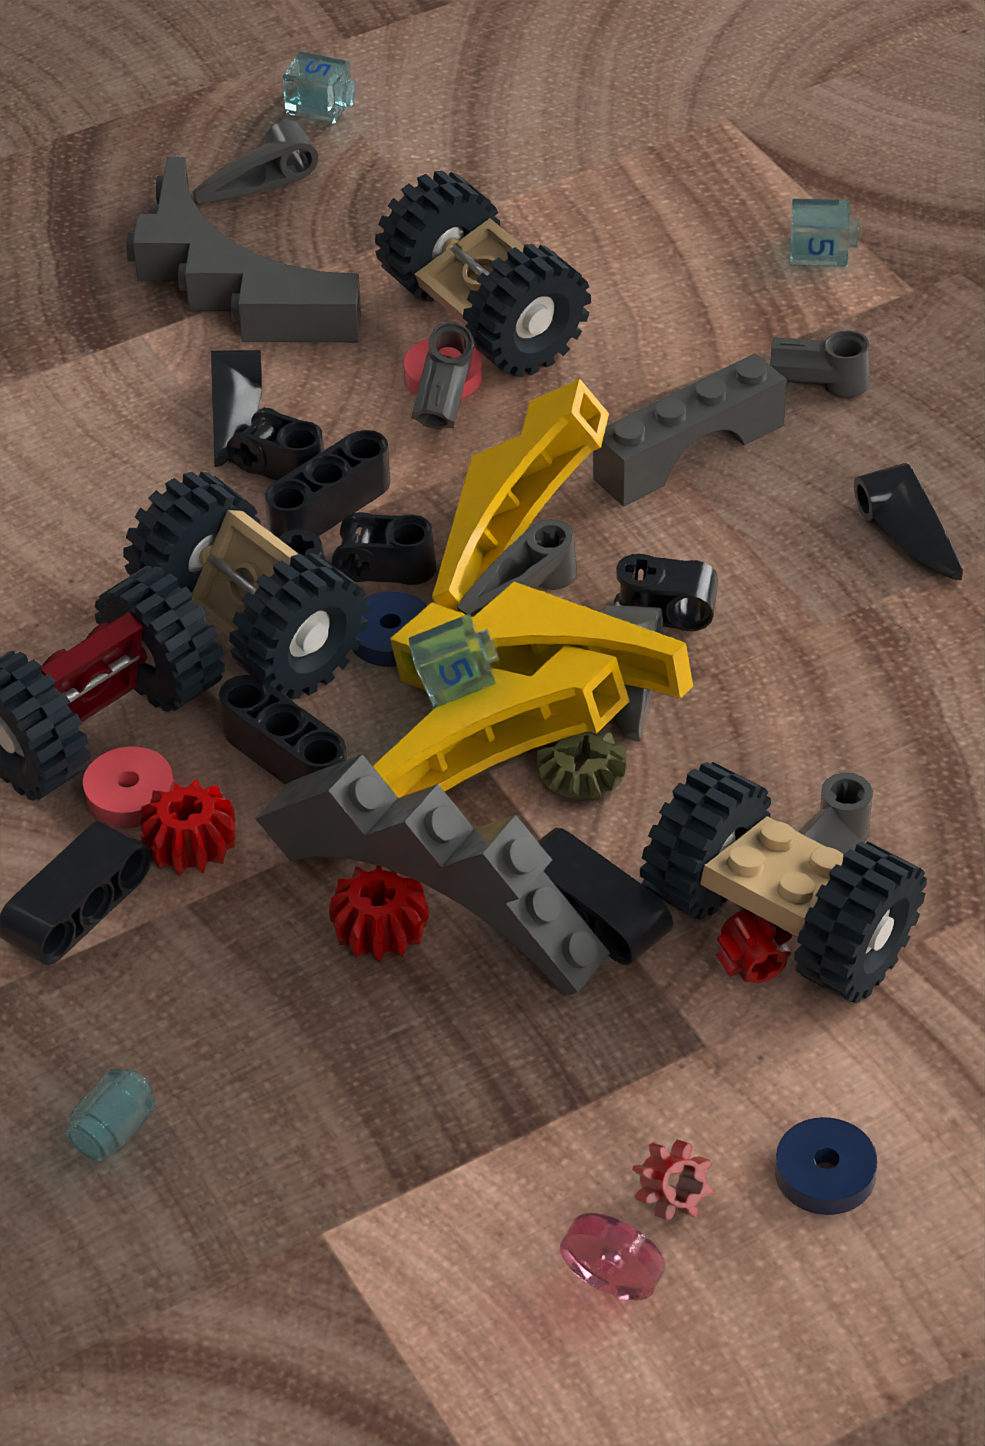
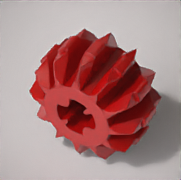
(188, 826)
(378, 912)

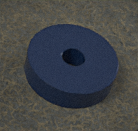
(387, 616)
(819, 1188)

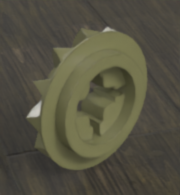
(596, 777)

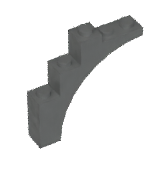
(219, 275)
(425, 836)

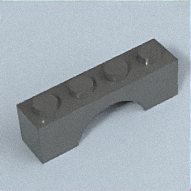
(646, 444)

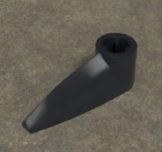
(234, 395)
(906, 514)

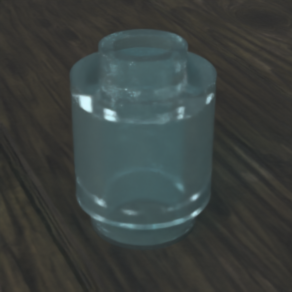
(110, 1113)

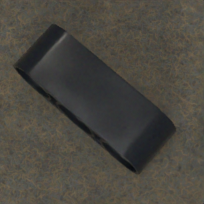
(330, 485)
(276, 730)
(74, 892)
(610, 901)

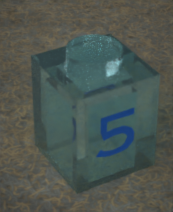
(318, 87)
(822, 232)
(454, 659)

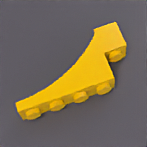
(515, 481)
(535, 625)
(457, 740)

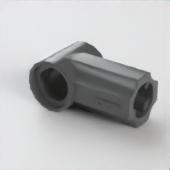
(837, 362)
(443, 377)

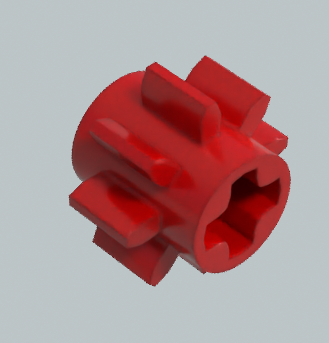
(753, 947)
(691, 1183)

